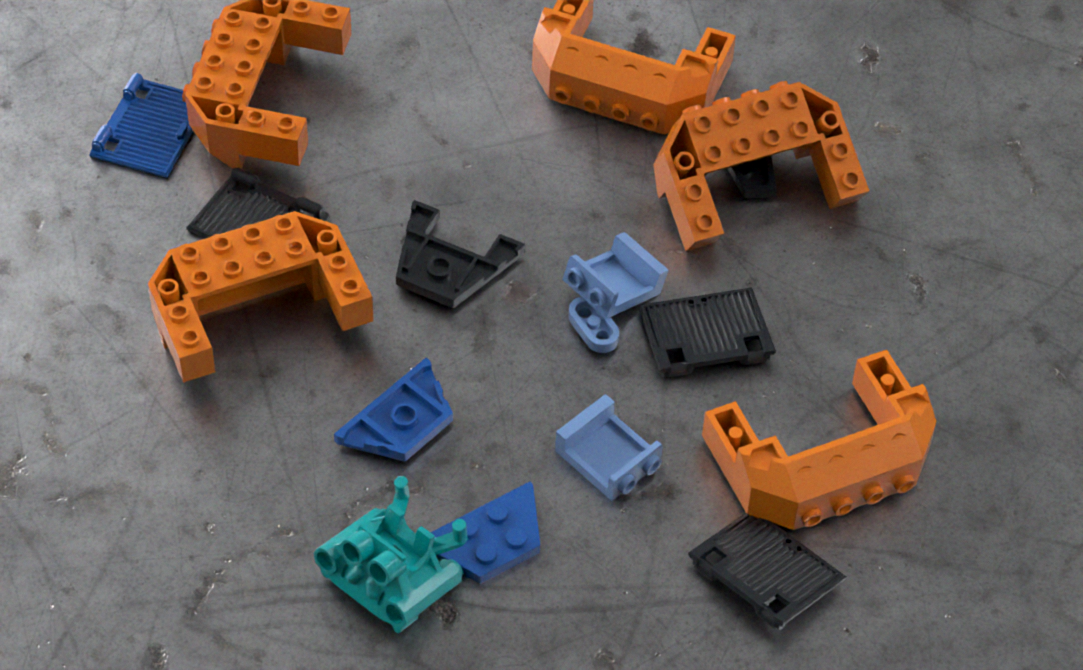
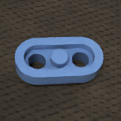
(594, 327)

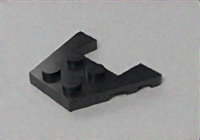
(446, 270)

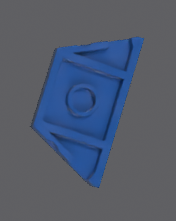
(400, 417)
(497, 534)

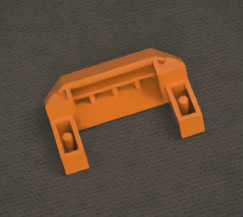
(231, 66)
(620, 81)
(746, 131)
(248, 266)
(837, 474)

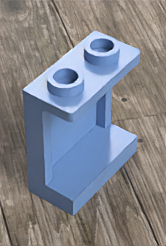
(616, 278)
(607, 449)

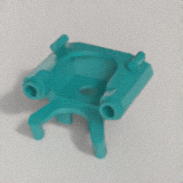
(389, 564)

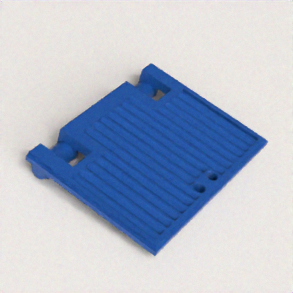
(145, 128)

